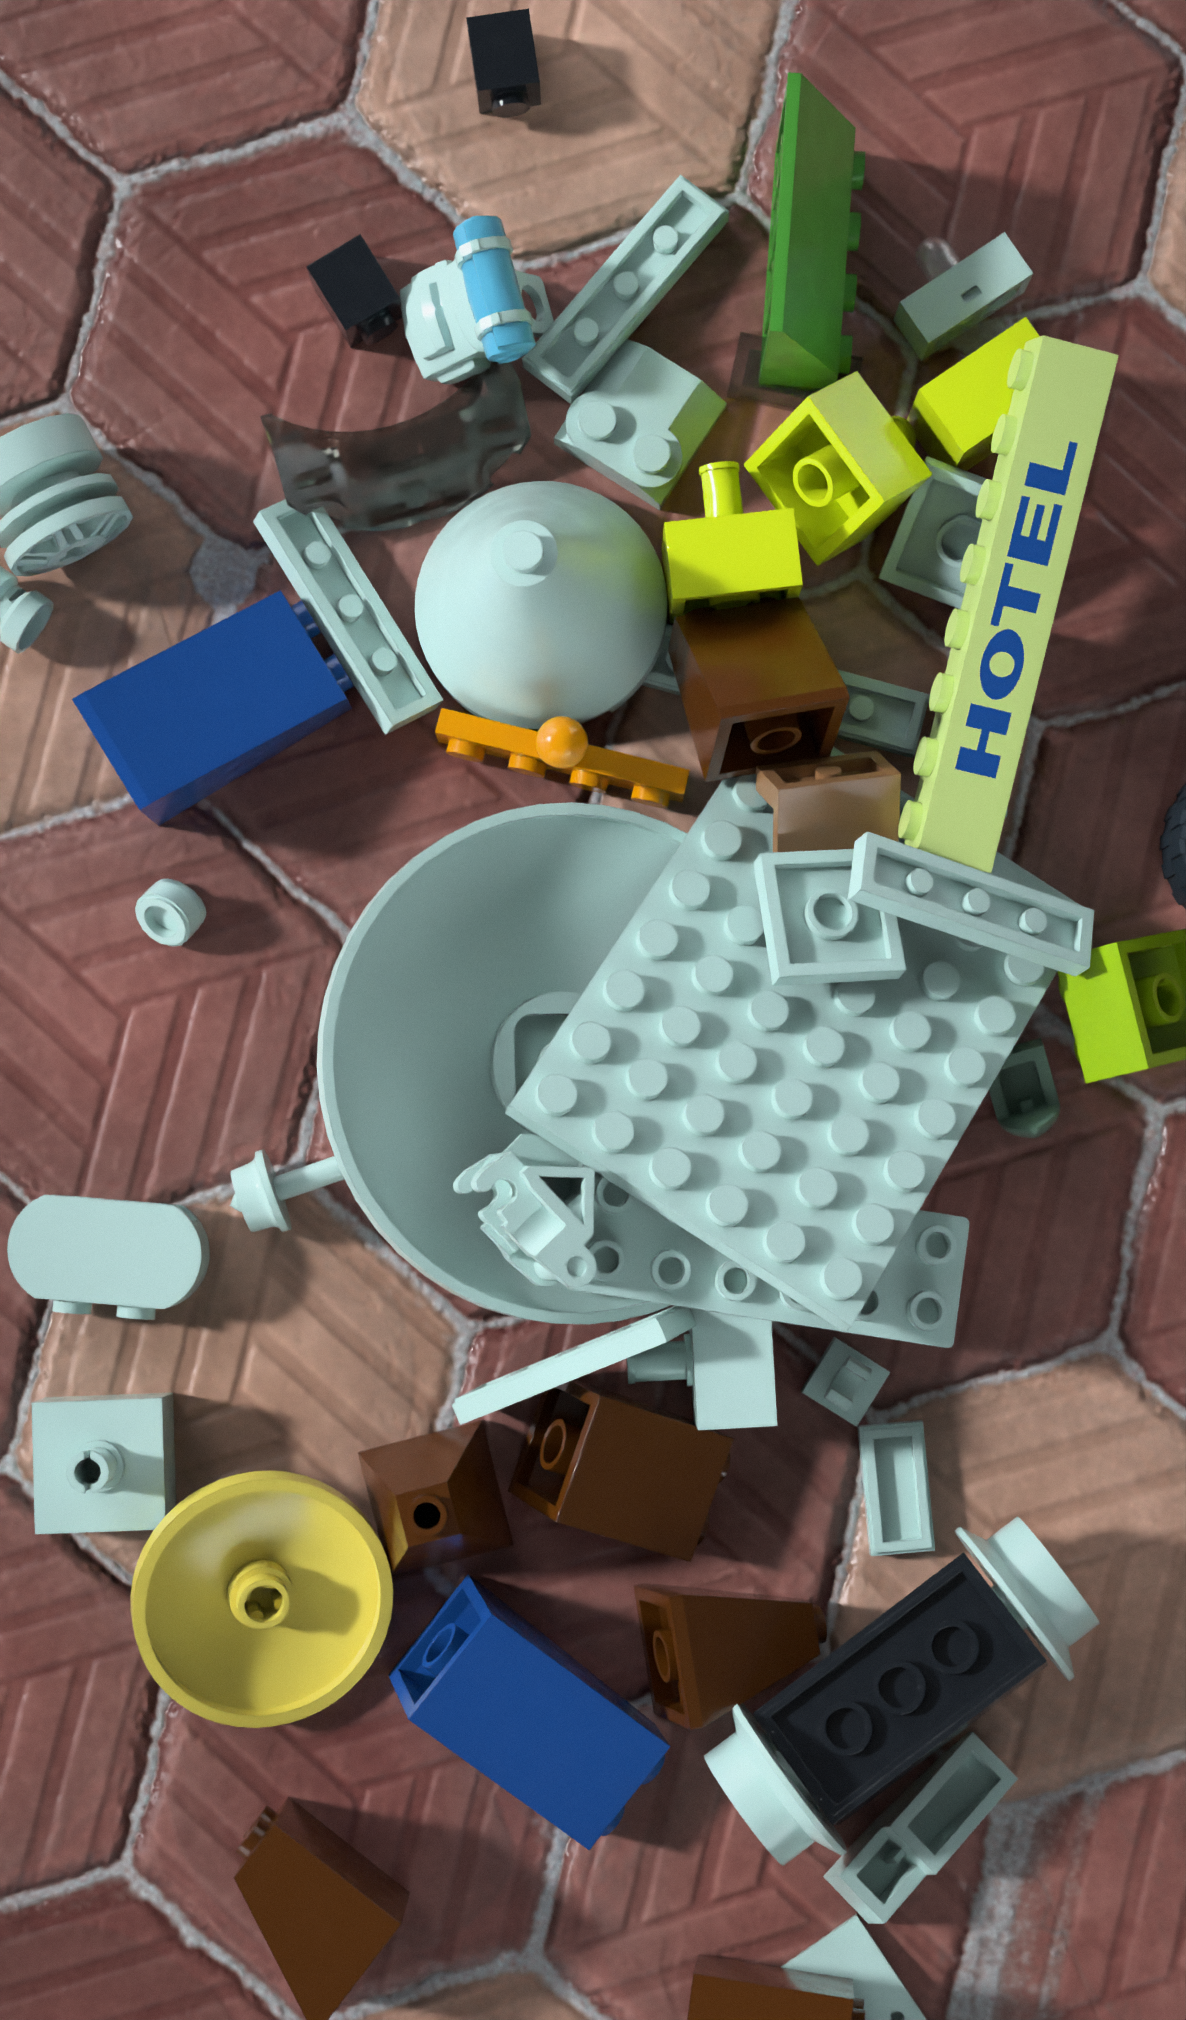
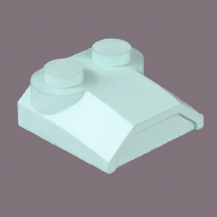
(640, 422)

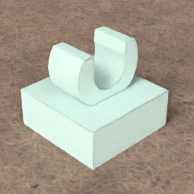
(845, 1381)

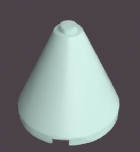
(541, 605)

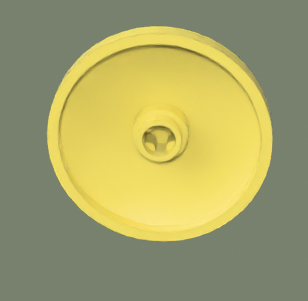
(261, 1599)

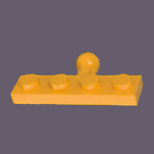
(563, 748)

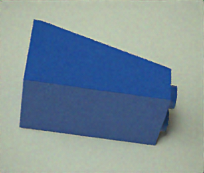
(215, 705)
(527, 1714)

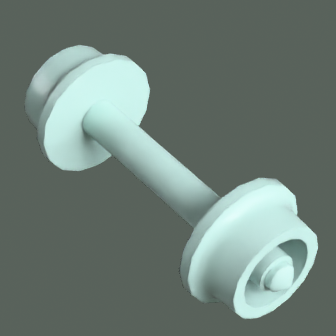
(263, 1194)

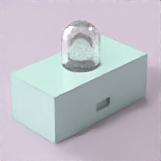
(959, 291)

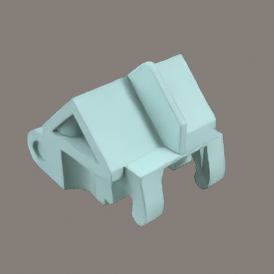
(537, 1210)

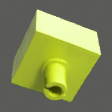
(961, 406)
(839, 466)
(729, 553)

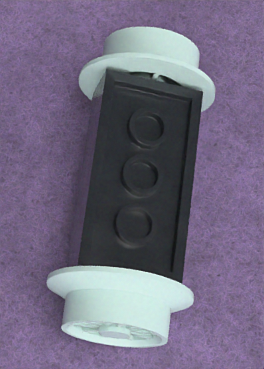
(899, 1690)

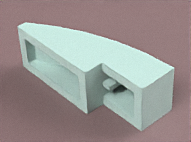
(920, 1829)

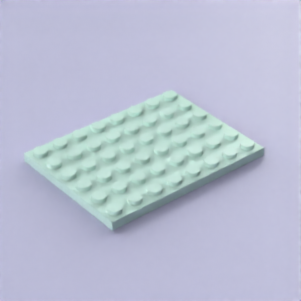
(769, 1114)

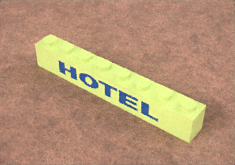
(1008, 600)

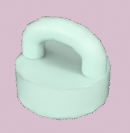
(170, 912)

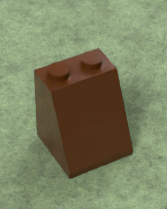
(756, 686)
(621, 1468)
(316, 1904)
(764, 1992)

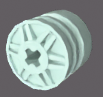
(52, 499)

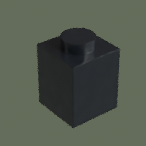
(504, 62)
(356, 292)

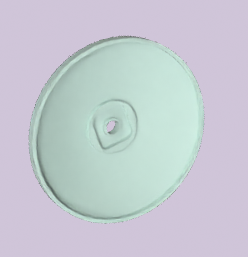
(448, 1010)

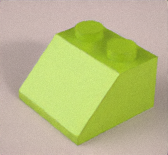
(1129, 1006)

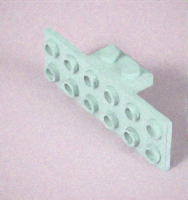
(660, 1262)

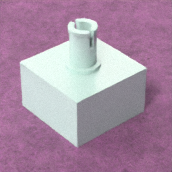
(725, 1363)
(103, 1462)

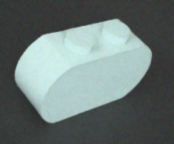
(108, 1254)

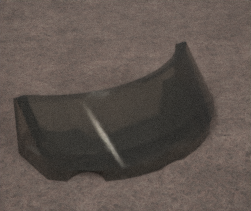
(409, 468)

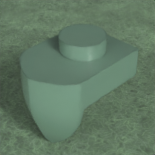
(1025, 1092)

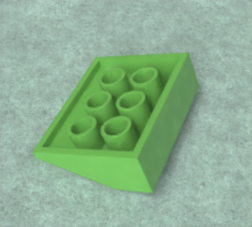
(810, 241)

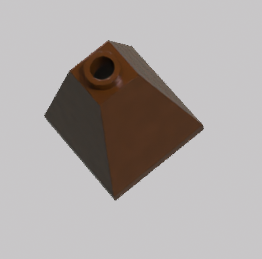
(451, 1472)
(720, 1647)

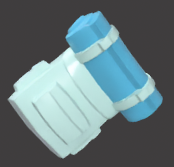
(472, 307)

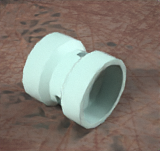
(21, 613)

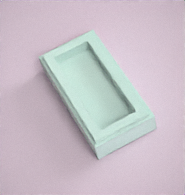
(896, 1488)

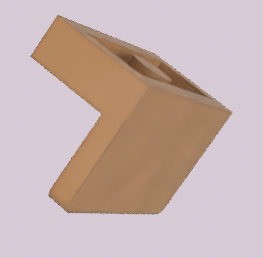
(831, 800)

